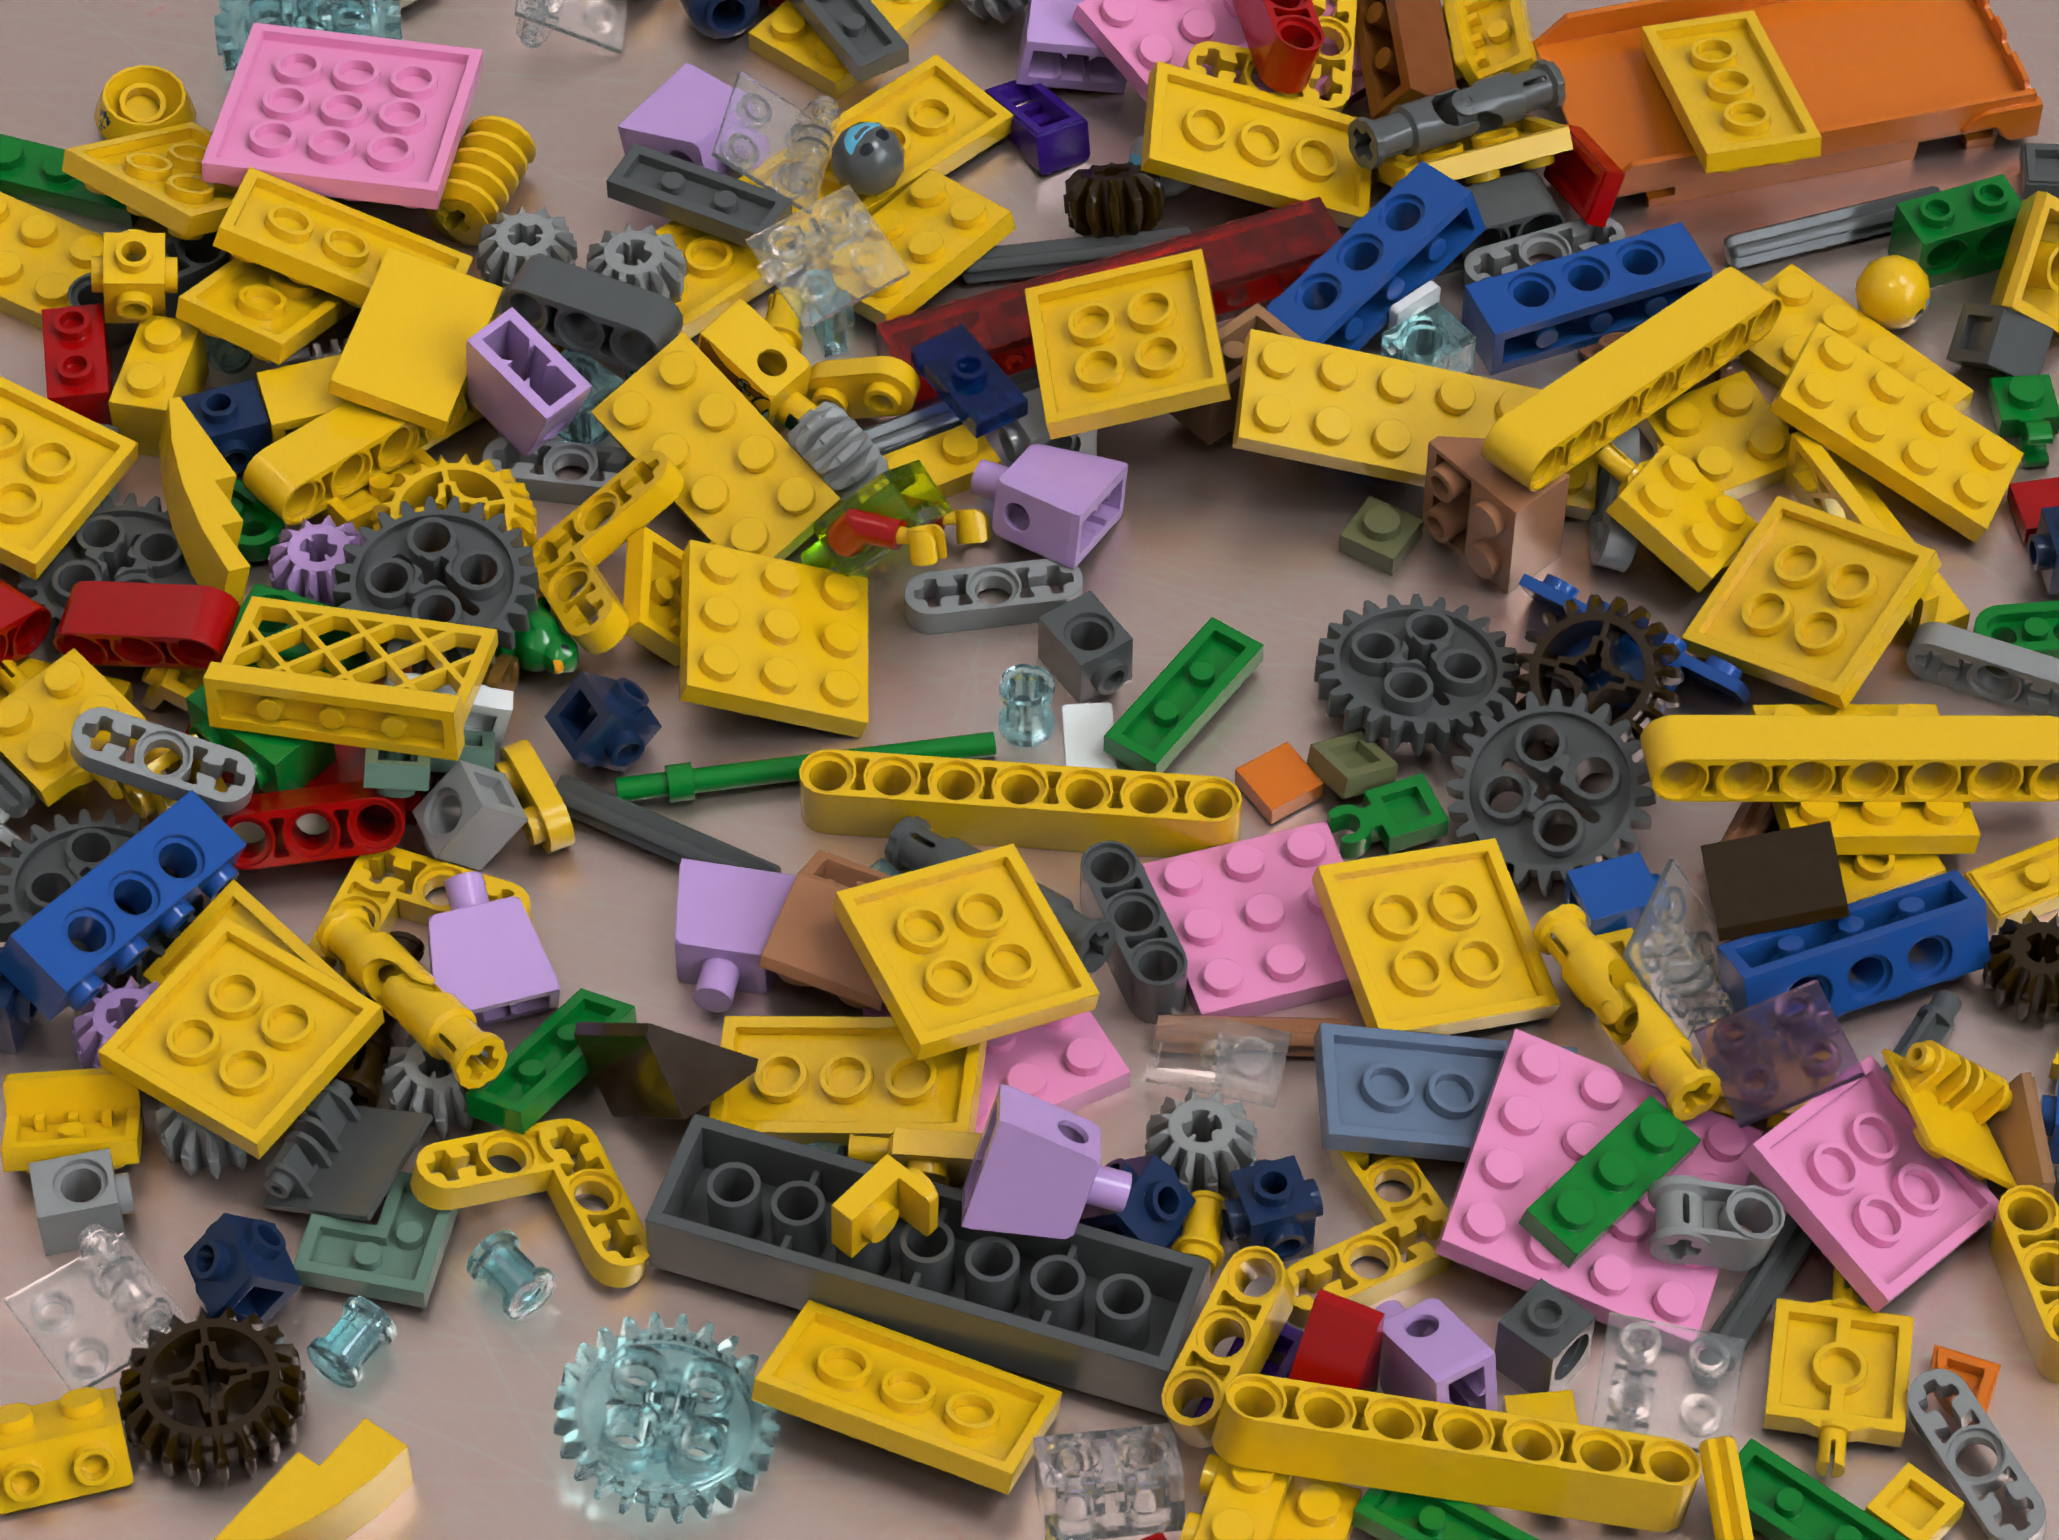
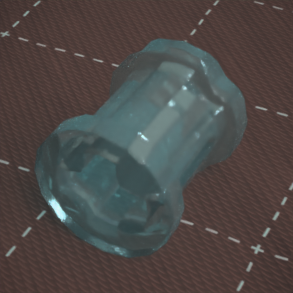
(1026, 715)
(511, 1274)
(352, 1341)

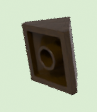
(1774, 881)
(658, 1070)

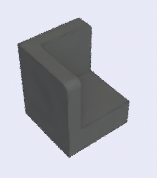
(1999, 340)

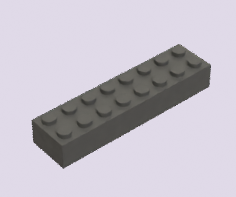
(1066, 1311)

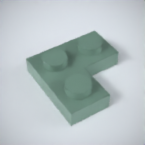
(403, 774)
(378, 1261)

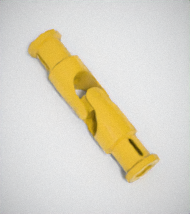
(1613, 993)
(410, 996)

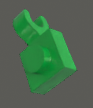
(2026, 410)

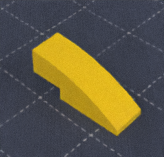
(331, 1497)

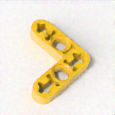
(1338, 27)
(576, 546)
(389, 900)
(542, 1171)
(1391, 1237)

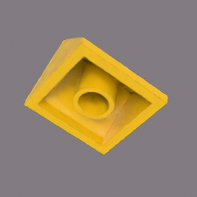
(2031, 263)

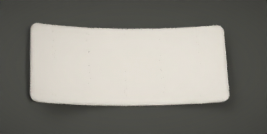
(1084, 734)

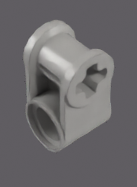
(1709, 1221)

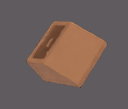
(1489, 514)
(809, 940)

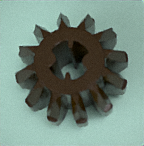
(1113, 200)
(2025, 966)

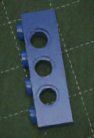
(1381, 260)
(1580, 297)
(183, 838)
(1875, 955)

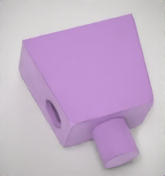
(1061, 53)
(681, 118)
(522, 382)
(1053, 500)
(723, 929)
(489, 954)
(1038, 1170)
(1435, 1357)

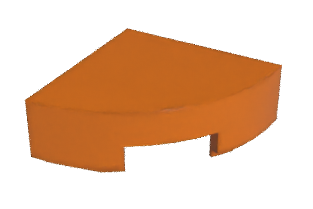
(1976, 1372)

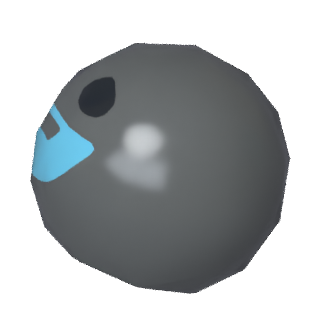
(867, 158)

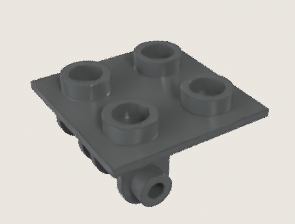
(342, 1156)

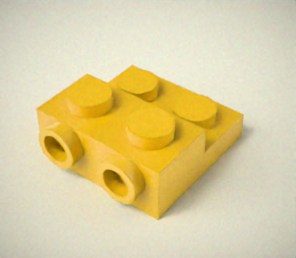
(1269, 1506)

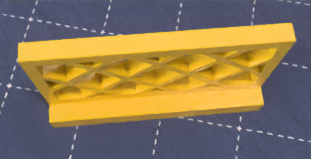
(348, 706)

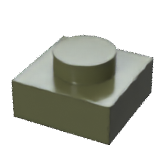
(1380, 535)
(1351, 764)

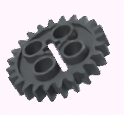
(111, 546)
(441, 582)
(1415, 673)
(1584, 748)
(59, 859)

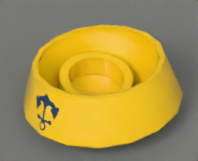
(142, 101)

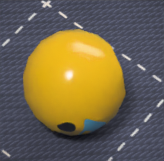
(1893, 291)

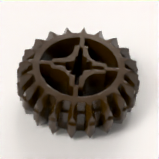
(1603, 653)
(170, 1392)

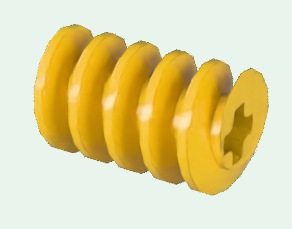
(482, 177)

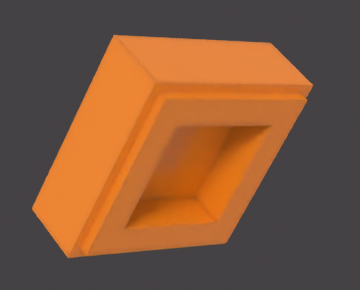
(1279, 782)

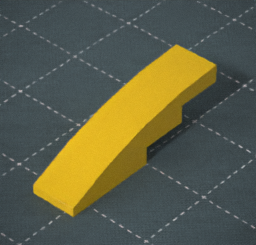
(198, 501)

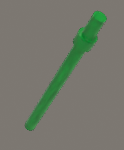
(682, 782)

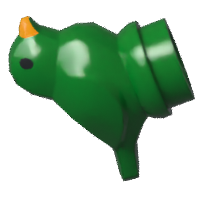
(544, 644)

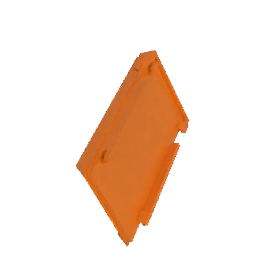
(1865, 69)

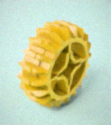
(471, 484)

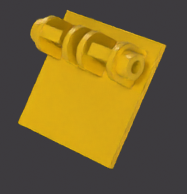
(1951, 1107)

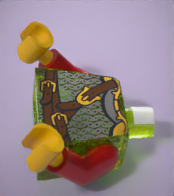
(885, 515)

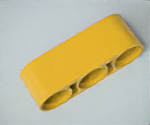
(2026, 1261)
(1225, 1316)

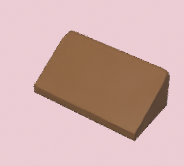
(2023, 1138)

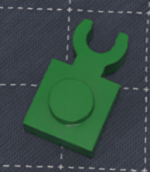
(1394, 813)

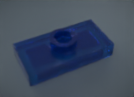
(969, 381)

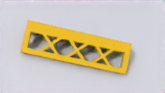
(1837, 487)

